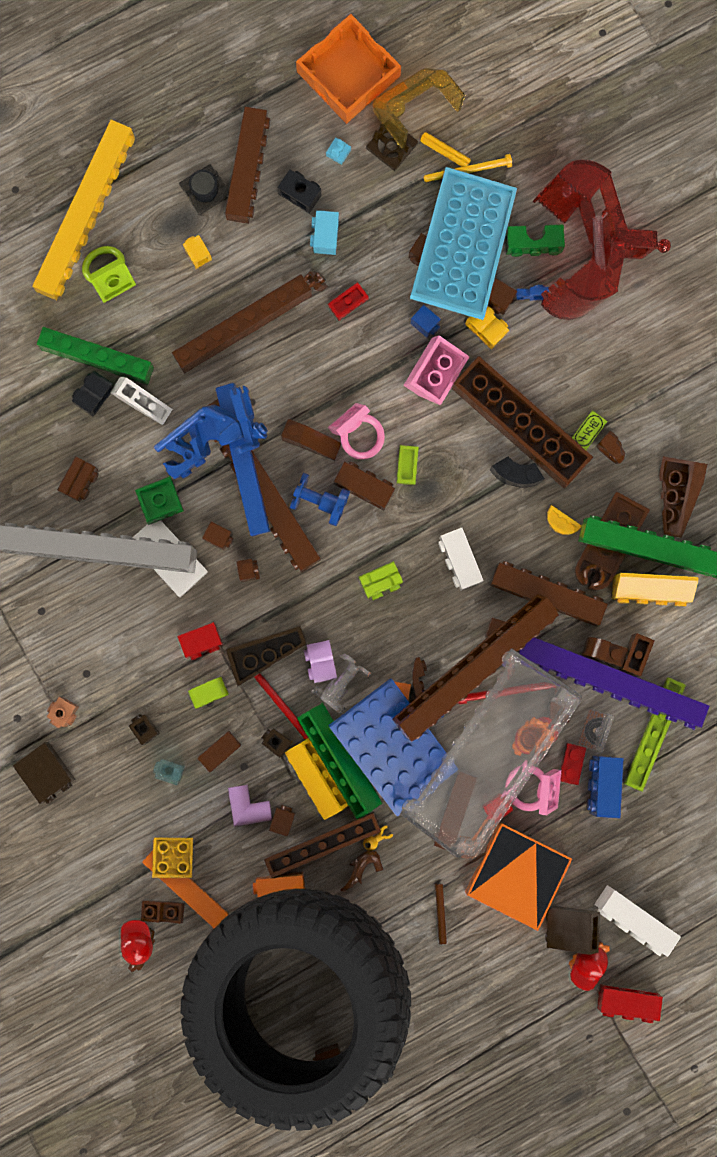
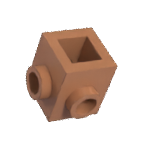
(68, 708)

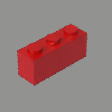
(629, 1003)

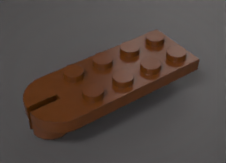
(604, 561)

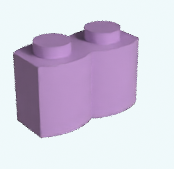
(321, 662)

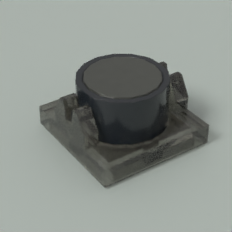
(204, 188)

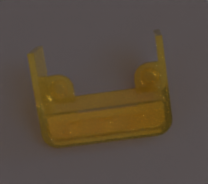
(392, 103)

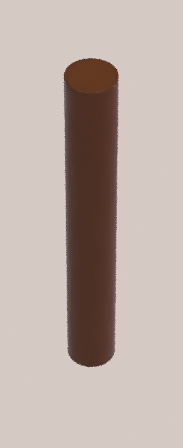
(440, 913)

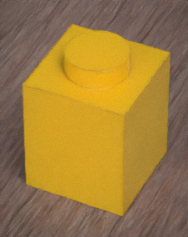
(197, 251)

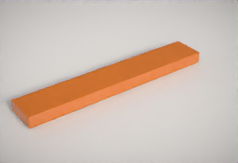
(193, 896)

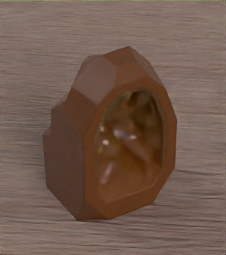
(611, 448)

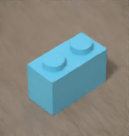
(326, 231)

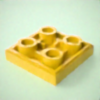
(172, 857)

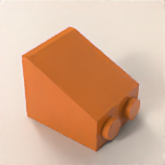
(268, 885)

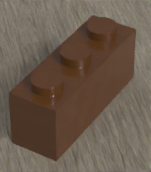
(364, 485)

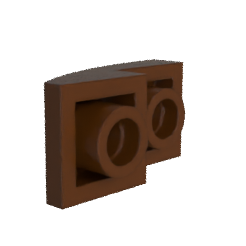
(419, 668)
(219, 751)
(162, 911)

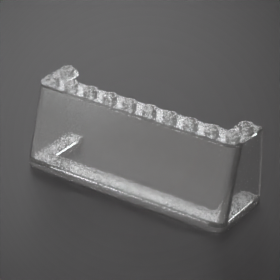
(492, 757)

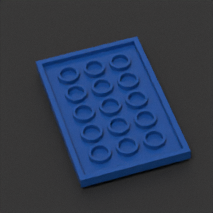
(383, 752)

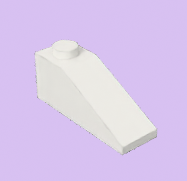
(141, 400)

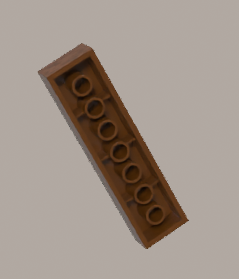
(521, 422)

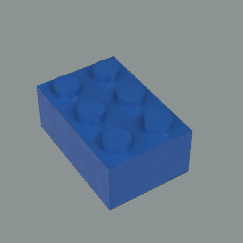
(605, 786)

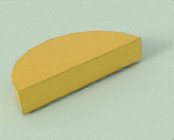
(561, 522)

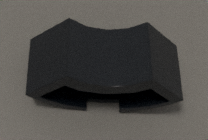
(516, 474)

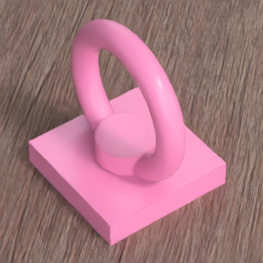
(351, 421)
(547, 793)

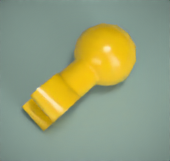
(373, 840)

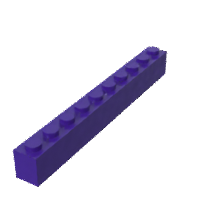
(616, 683)

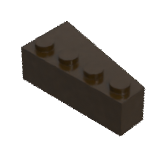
(259, 654)

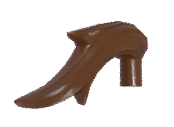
(360, 864)

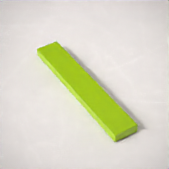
(650, 743)

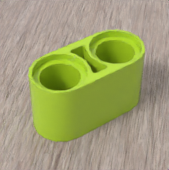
(208, 692)

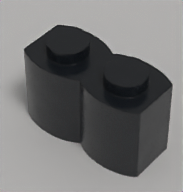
(92, 393)

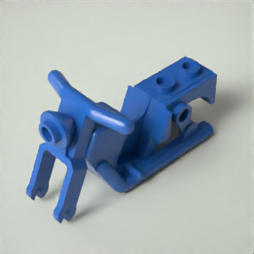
(212, 424)

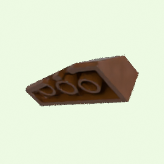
(681, 488)

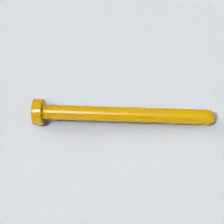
(507, 161)

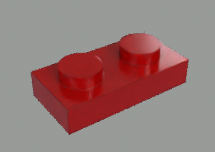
(348, 301)
(572, 763)

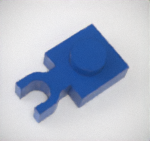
(533, 293)

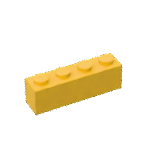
(316, 779)

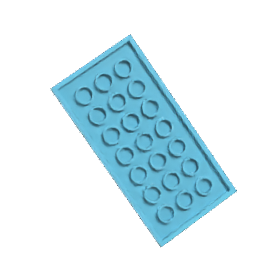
(464, 243)

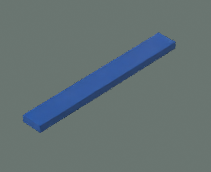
(245, 473)

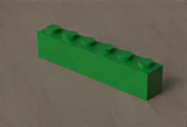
(95, 355)
(339, 763)

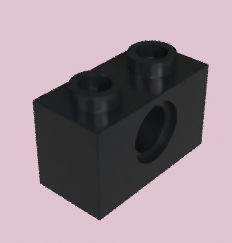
(304, 200)

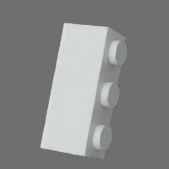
(460, 559)

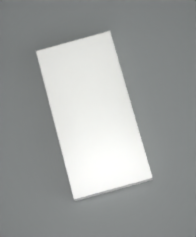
(178, 581)

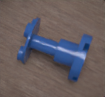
(327, 502)

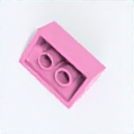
(436, 370)

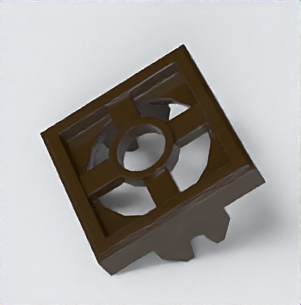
(395, 162)

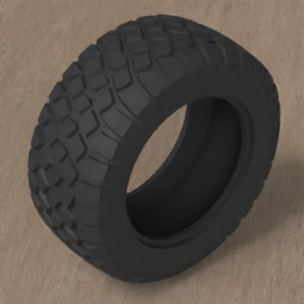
(242, 1063)

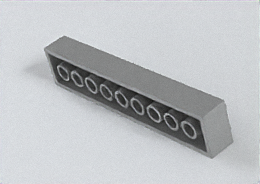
(98, 549)

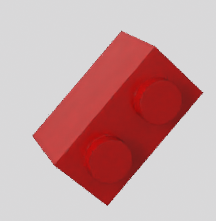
(200, 640)

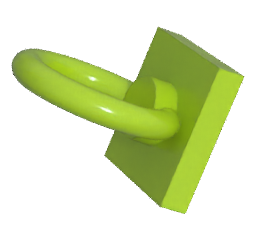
(110, 279)

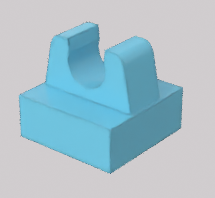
(338, 151)

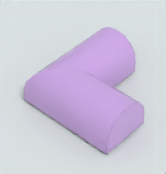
(245, 812)

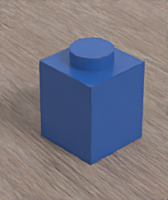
(425, 321)

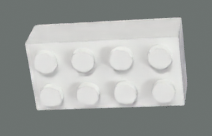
(641, 924)

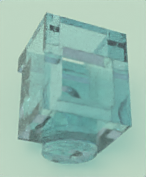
(174, 777)

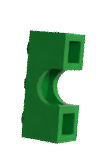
(519, 242)

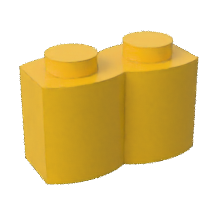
(490, 329)

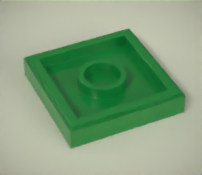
(159, 500)

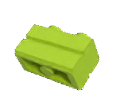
(381, 580)

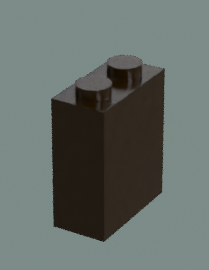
(44, 773)
(573, 930)

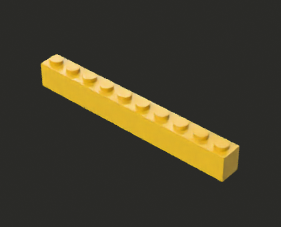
(83, 210)

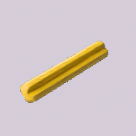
(445, 150)

